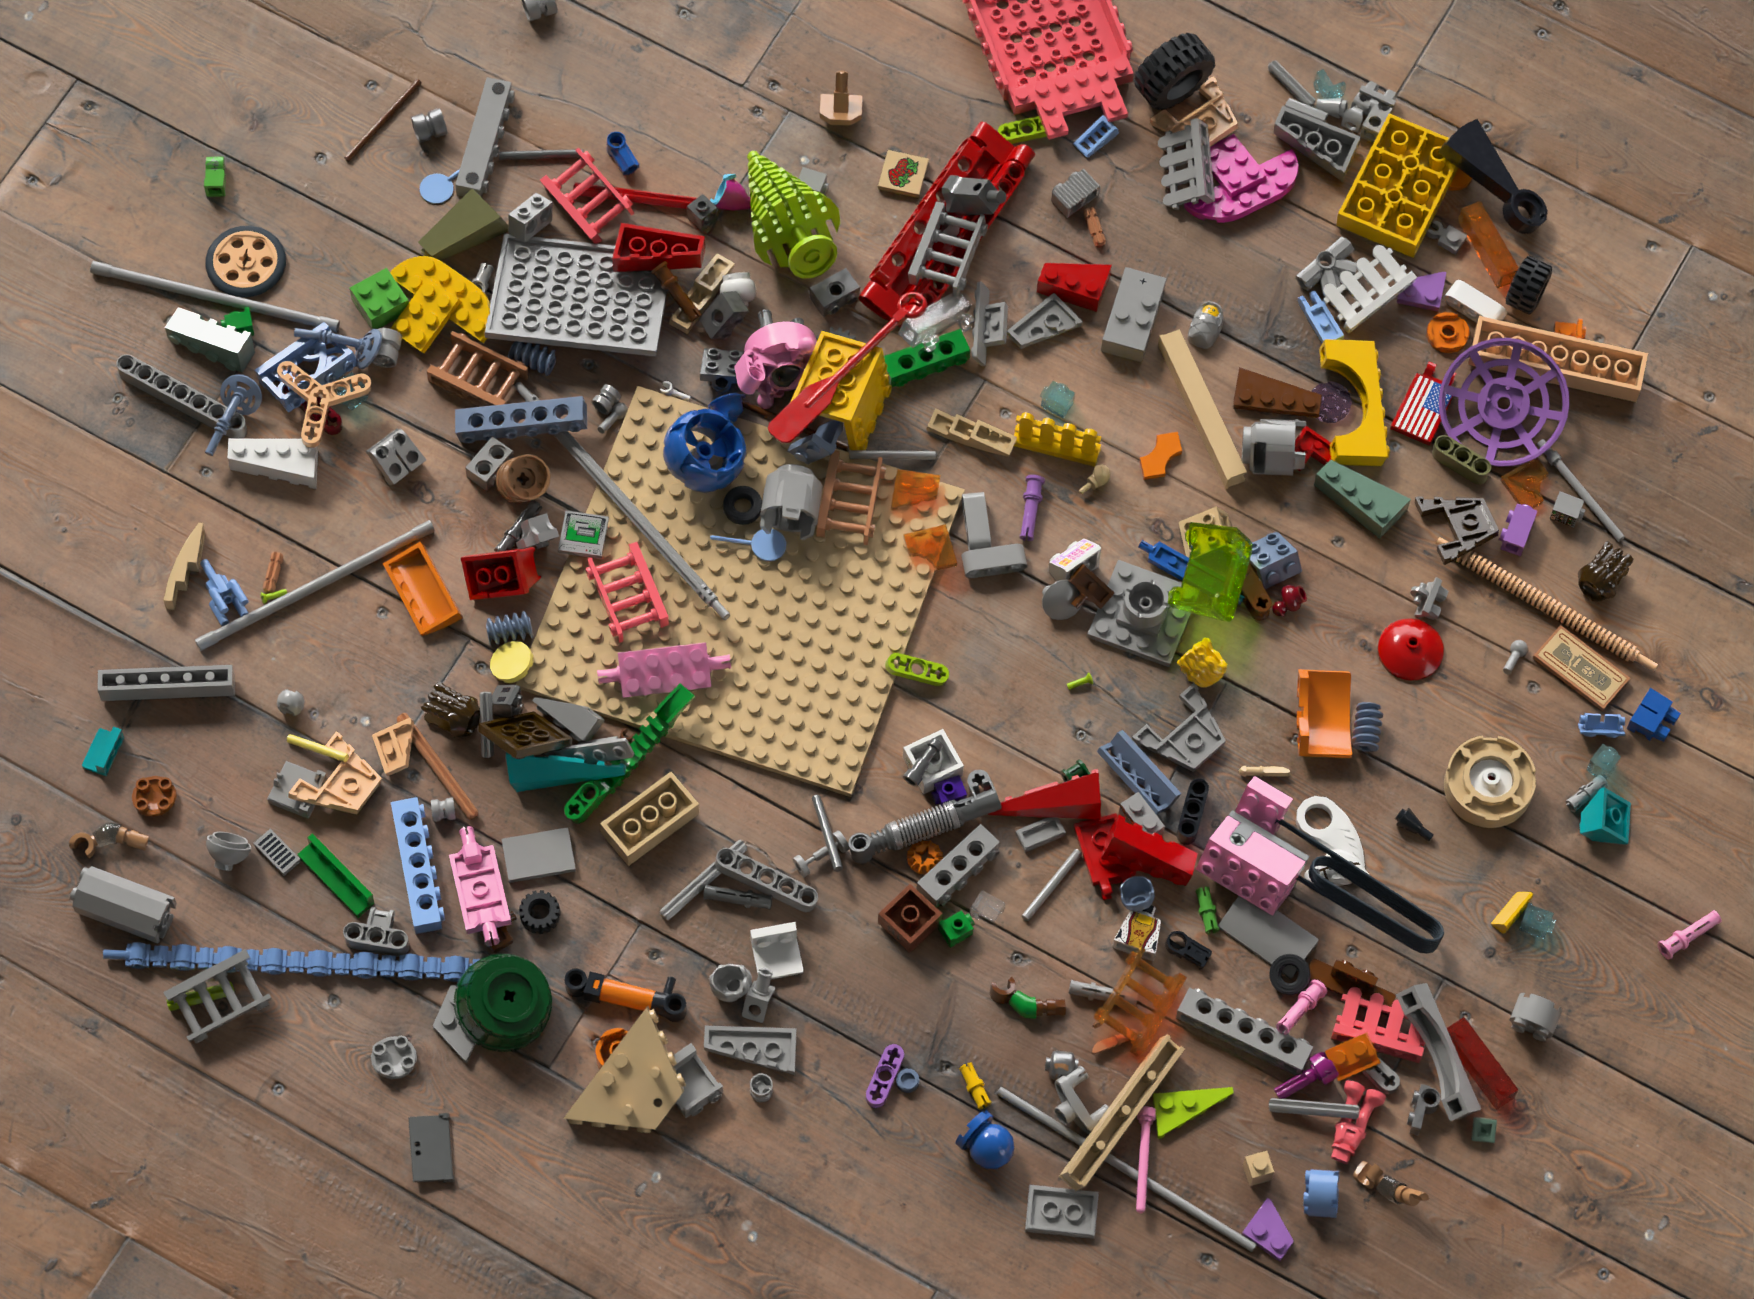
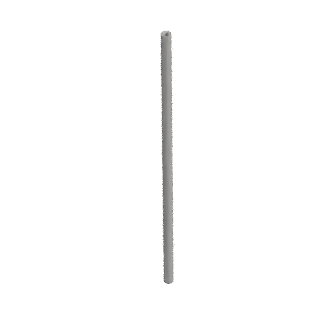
(1128, 1170)

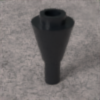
(1409, 821)

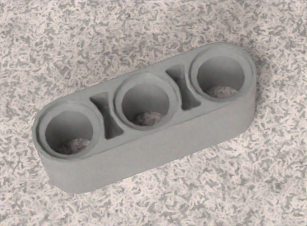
(976, 521)
(994, 560)

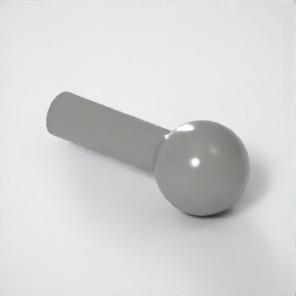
(618, 412)
(1518, 649)

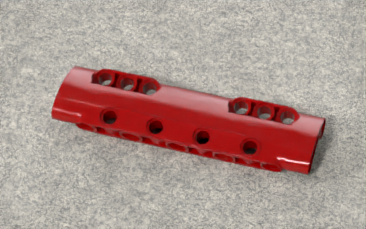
(980, 159)

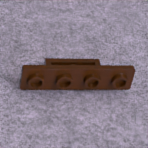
(1345, 976)

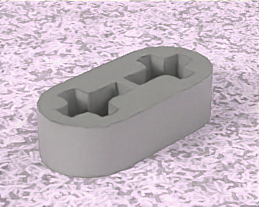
(1378, 1080)

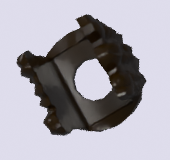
(1601, 576)
(452, 711)

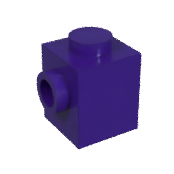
(948, 790)

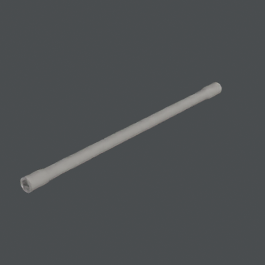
(109, 271)
(215, 636)

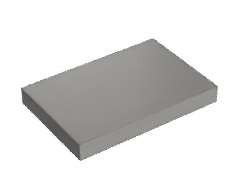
(538, 855)
(1061, 1211)

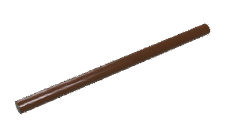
(382, 120)
(768, 414)

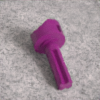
(1321, 1069)

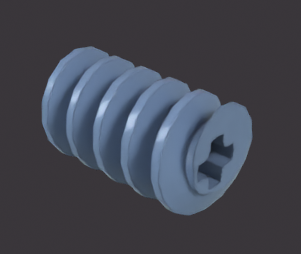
(533, 356)
(508, 628)
(1366, 727)

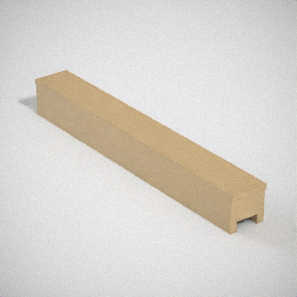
(1202, 408)
(1121, 1113)

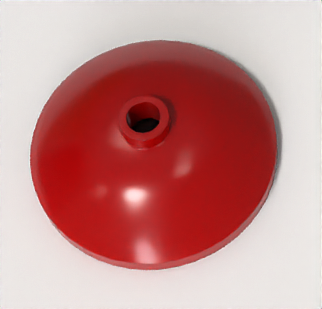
(1409, 660)

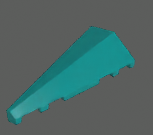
(555, 770)

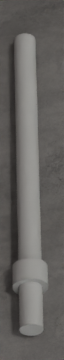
(1555, 459)

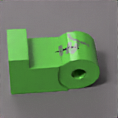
(215, 176)

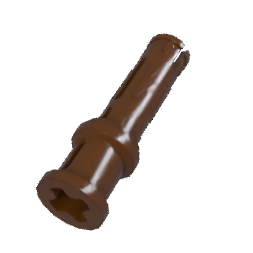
(670, 283)

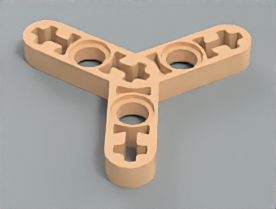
(313, 391)

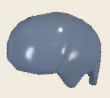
(1137, 893)

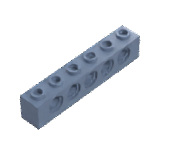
(511, 414)

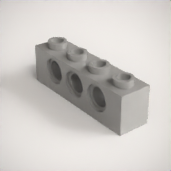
(977, 840)

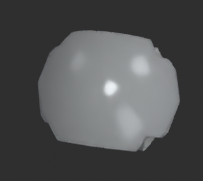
(290, 702)

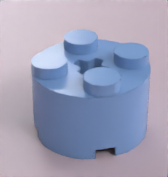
(1321, 1193)

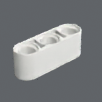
(1473, 302)

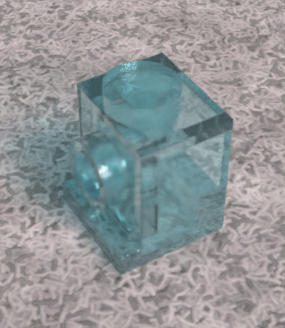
(1532, 926)

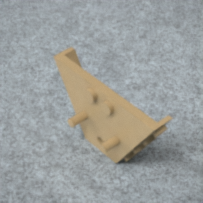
(631, 1081)

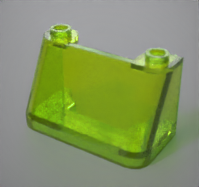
(1213, 571)

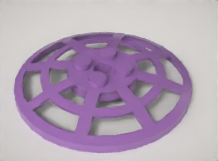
(1505, 388)

